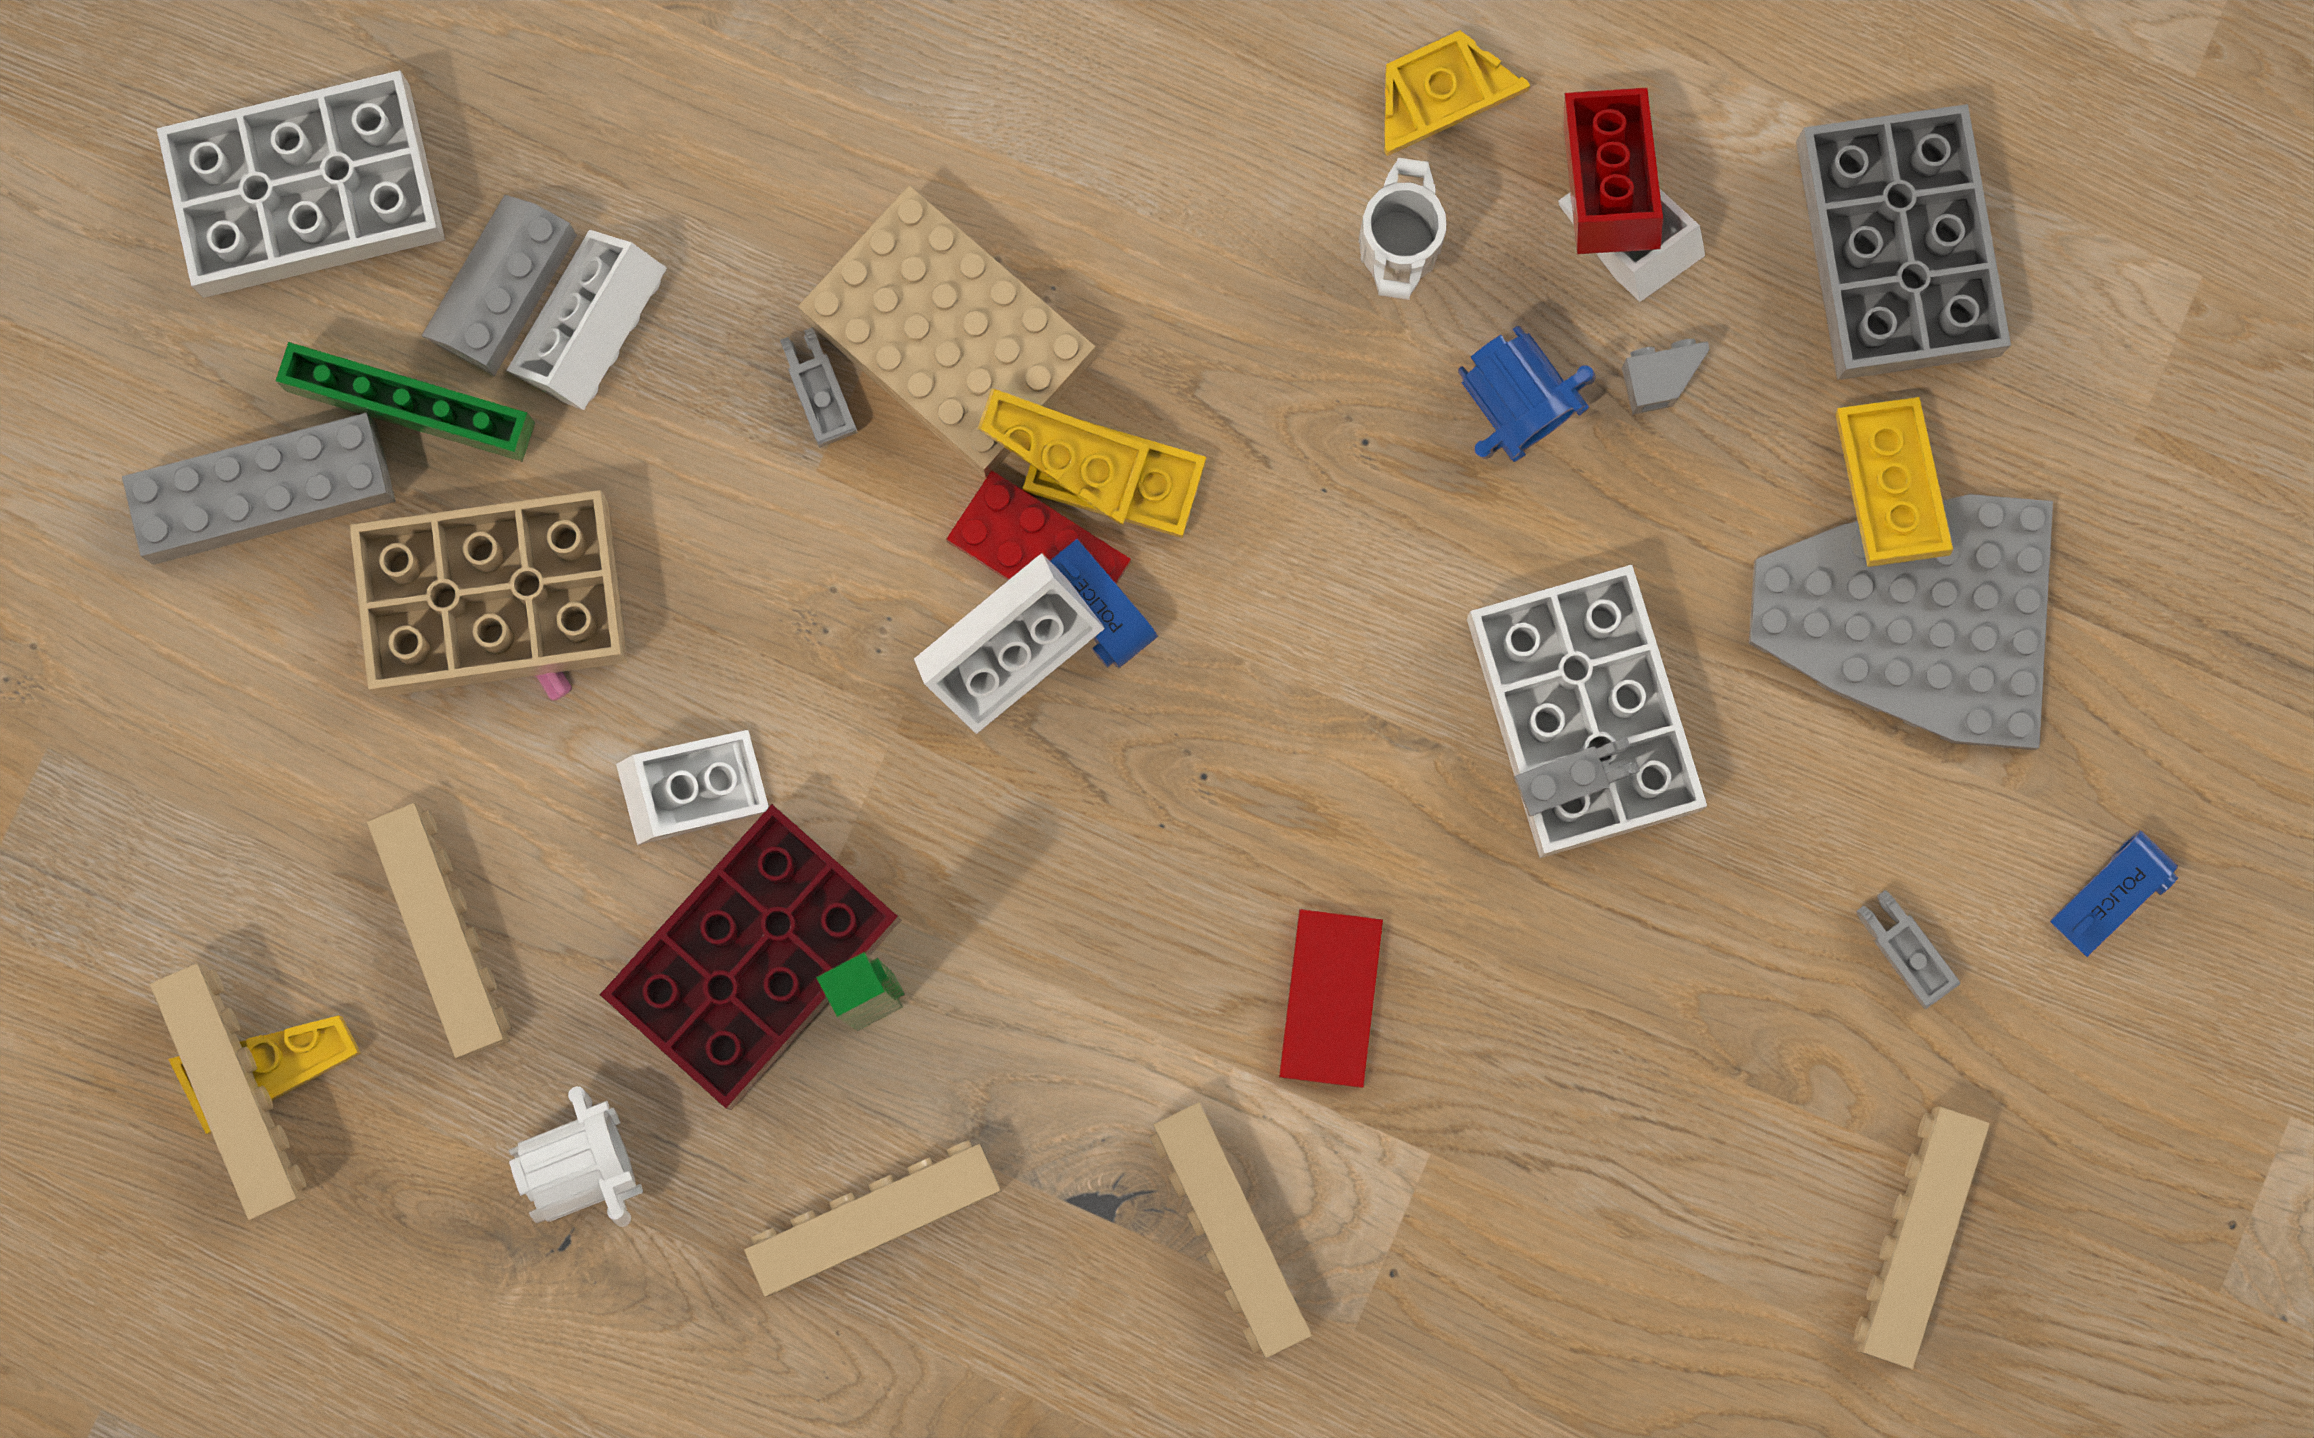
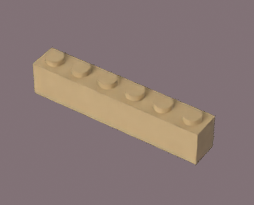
(439, 931)
(228, 1091)
(873, 1219)
(1231, 1230)
(1922, 1237)

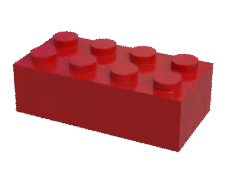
(1612, 171)

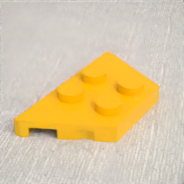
(1442, 88)

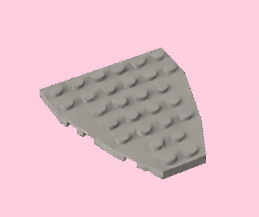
(1924, 639)

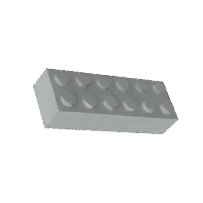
(258, 489)

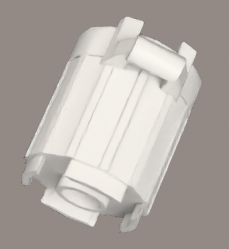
(1402, 230)
(576, 1165)

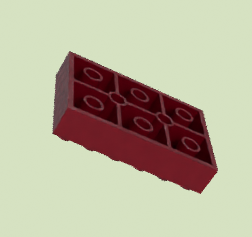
(742, 955)

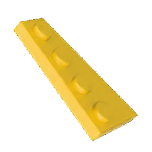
(1074, 453)
(287, 1058)

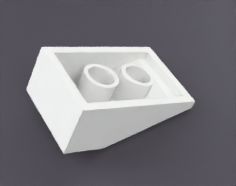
(1649, 270)
(692, 786)

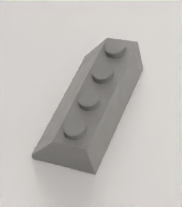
(500, 283)

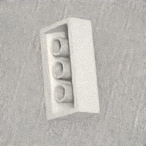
(587, 318)
(1008, 644)

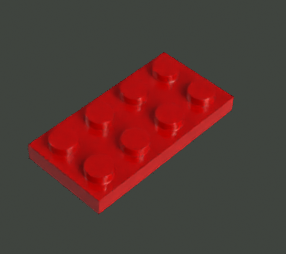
(1011, 528)

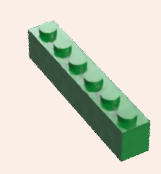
(405, 401)
(861, 991)

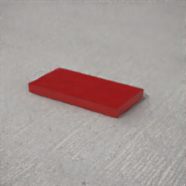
(1331, 998)

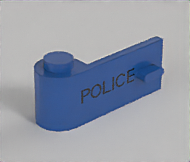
(1125, 628)
(2116, 892)

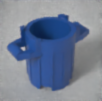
(1521, 393)

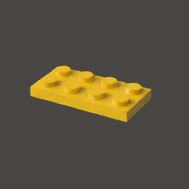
(1893, 482)
(1161, 494)

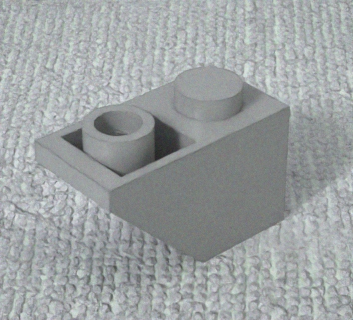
(1658, 378)

